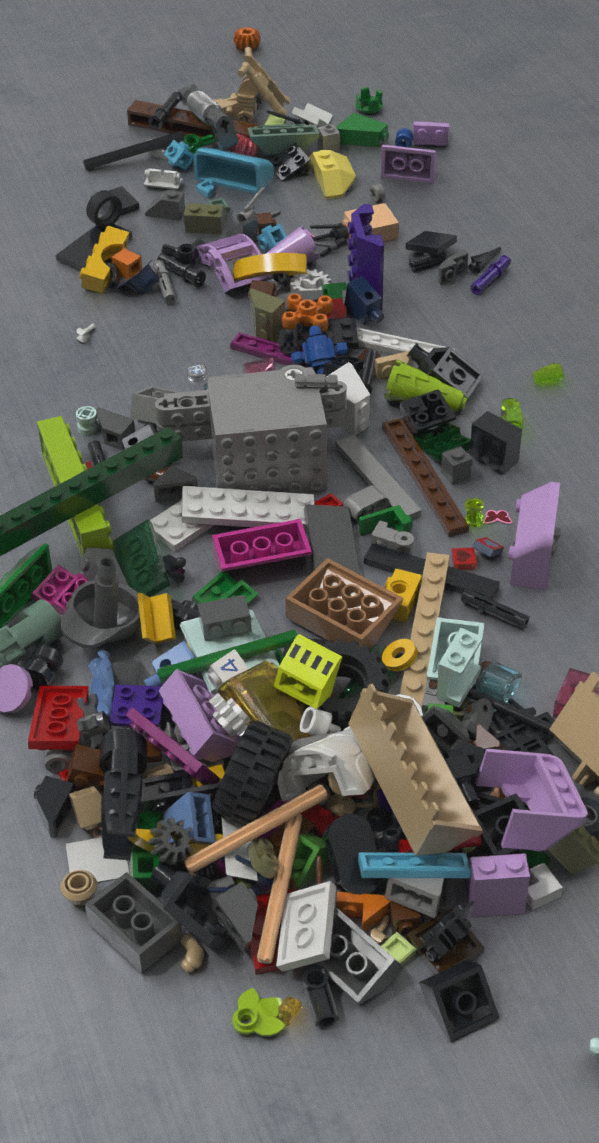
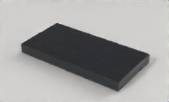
(77, 252)

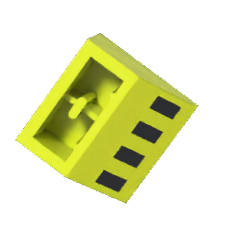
(308, 672)

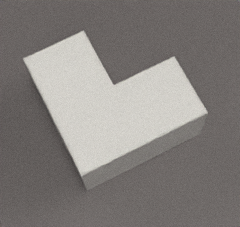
(544, 887)

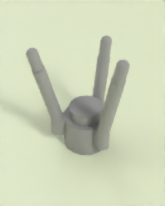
(248, 211)

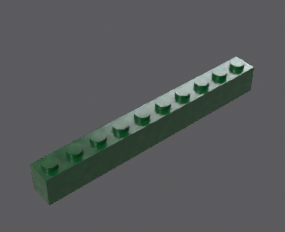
(88, 488)

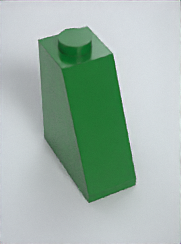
(362, 131)

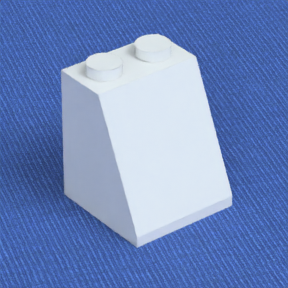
(357, 400)

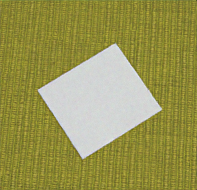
(88, 856)

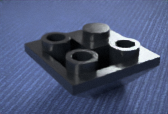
(426, 411)

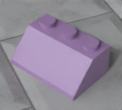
(408, 164)

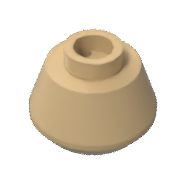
(78, 887)

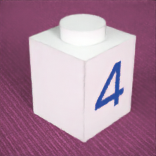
(225, 668)

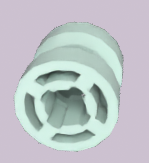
(87, 420)

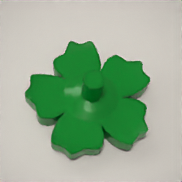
(535, 858)

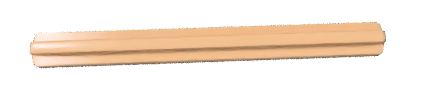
(255, 829)
(279, 890)

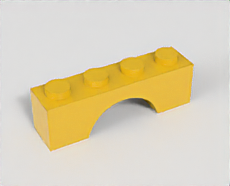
(97, 273)

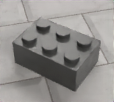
(134, 922)

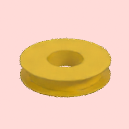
(404, 661)

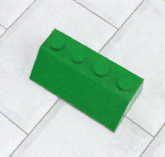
(21, 581)

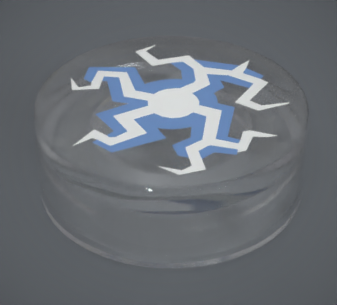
(197, 372)

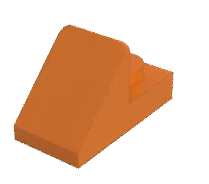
(368, 906)

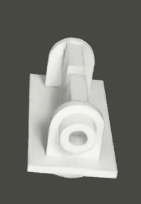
(170, 180)

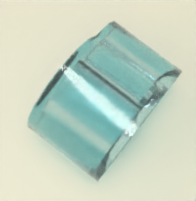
(499, 682)

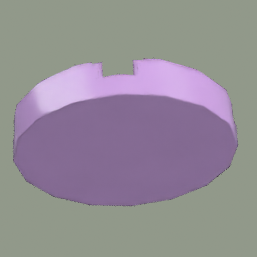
(14, 688)

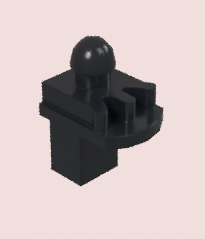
(288, 341)
(174, 567)

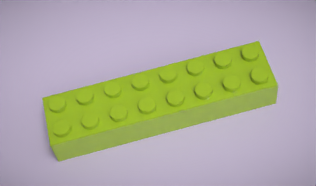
(64, 463)

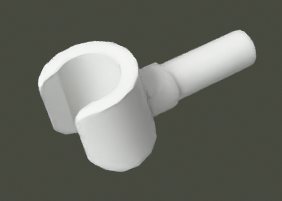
(84, 334)

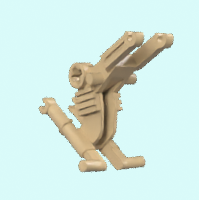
(255, 81)

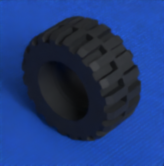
(359, 665)
(252, 773)

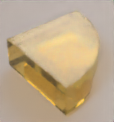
(289, 1009)

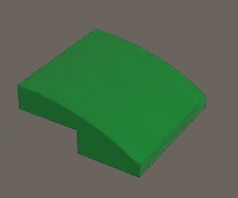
(224, 587)

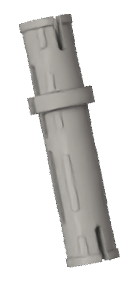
(164, 282)

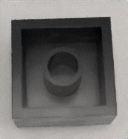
(495, 442)

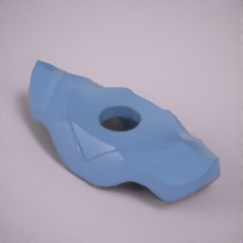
(102, 681)

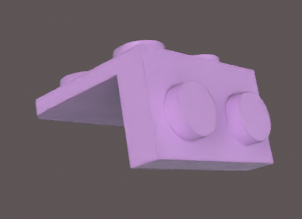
(431, 133)

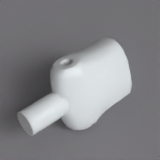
(317, 722)

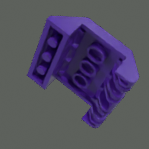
(366, 250)

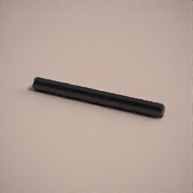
(133, 150)

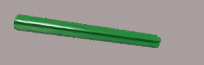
(244, 650)

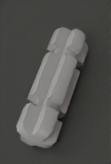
(316, 380)

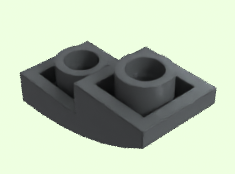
(451, 266)

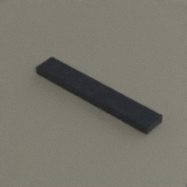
(456, 579)

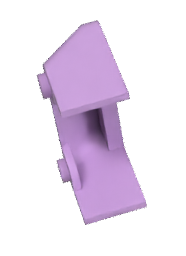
(534, 537)
(546, 789)

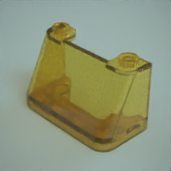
(263, 702)

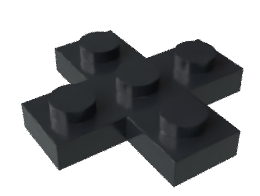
(521, 736)

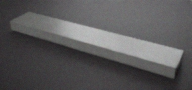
(376, 475)

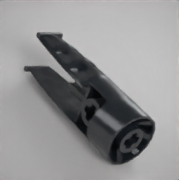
(123, 763)

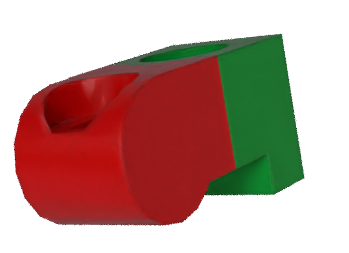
(334, 291)

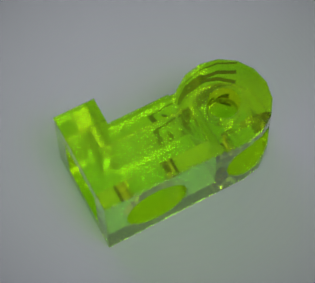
(512, 412)

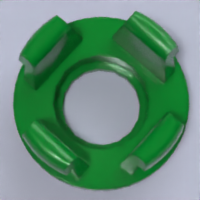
(374, 103)

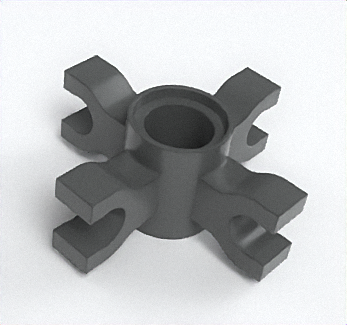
(94, 723)

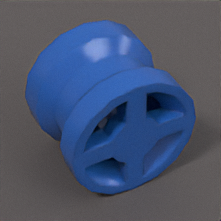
(406, 135)

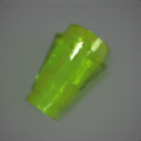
(549, 373)

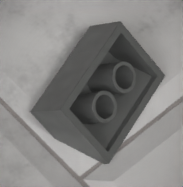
(358, 961)

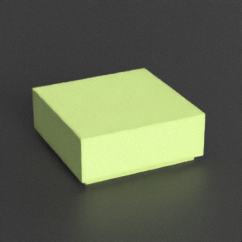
(399, 948)

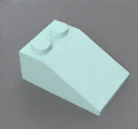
(443, 636)

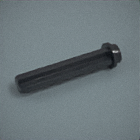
(368, 369)

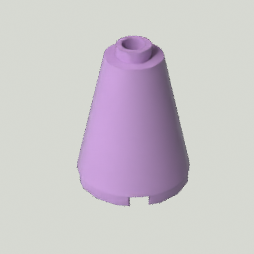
(297, 242)

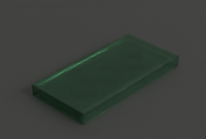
(141, 559)

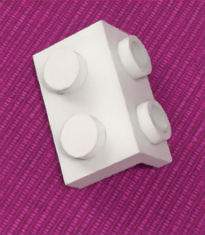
(313, 115)

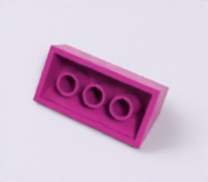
(260, 545)

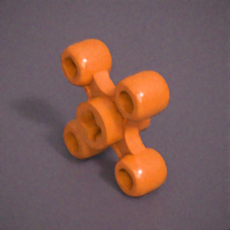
(307, 312)

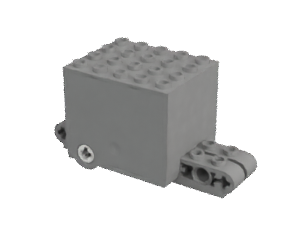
(260, 428)

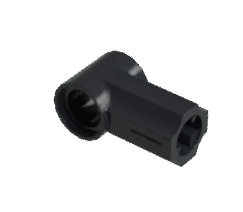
(319, 997)

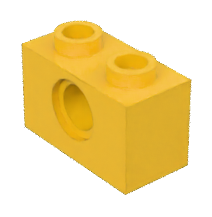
(407, 586)

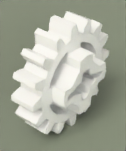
(309, 281)
(230, 715)

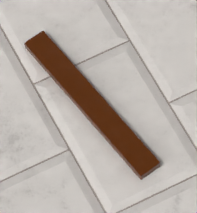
(425, 477)

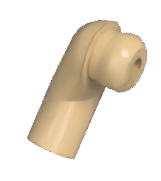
(194, 953)

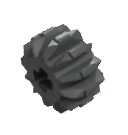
(163, 834)

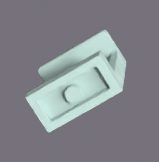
(455, 670)

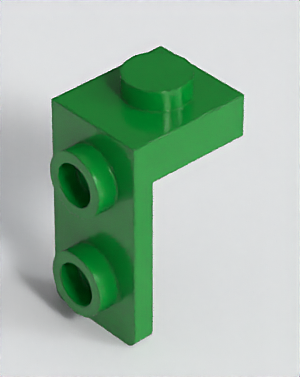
(393, 516)

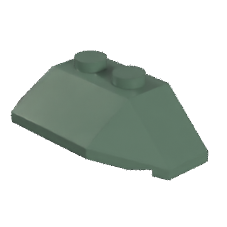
(276, 138)

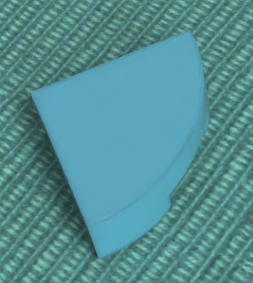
(205, 188)

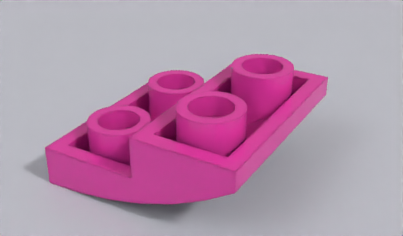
(58, 588)

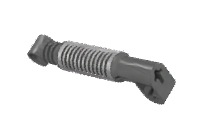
(210, 114)

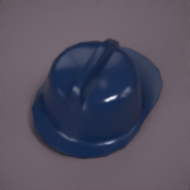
(143, 280)

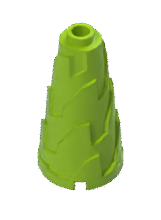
(409, 382)

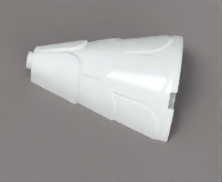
(334, 754)

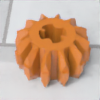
(247, 38)

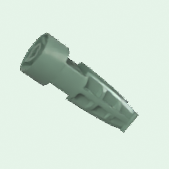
(37, 626)

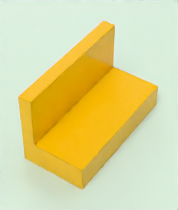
(156, 618)

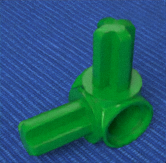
(196, 142)

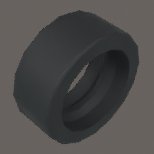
(96, 203)

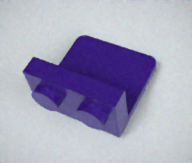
(144, 699)

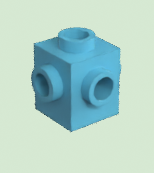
(179, 155)
(271, 237)

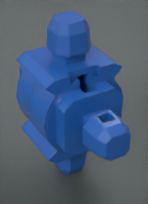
(318, 351)

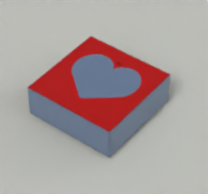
(488, 547)

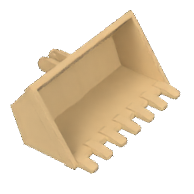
(412, 773)

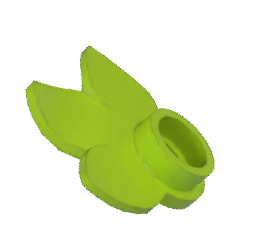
(260, 1012)

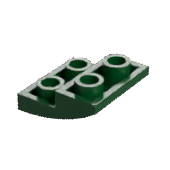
(442, 439)

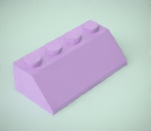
(193, 713)

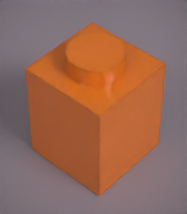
(127, 263)

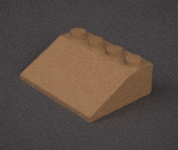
(342, 605)

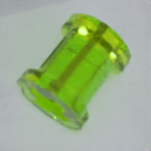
(474, 511)

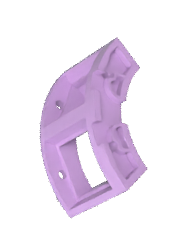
(227, 249)

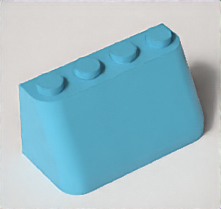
(232, 169)

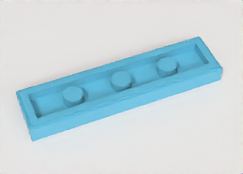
(412, 866)

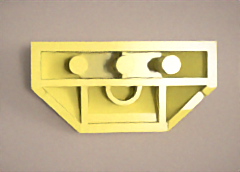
(332, 173)

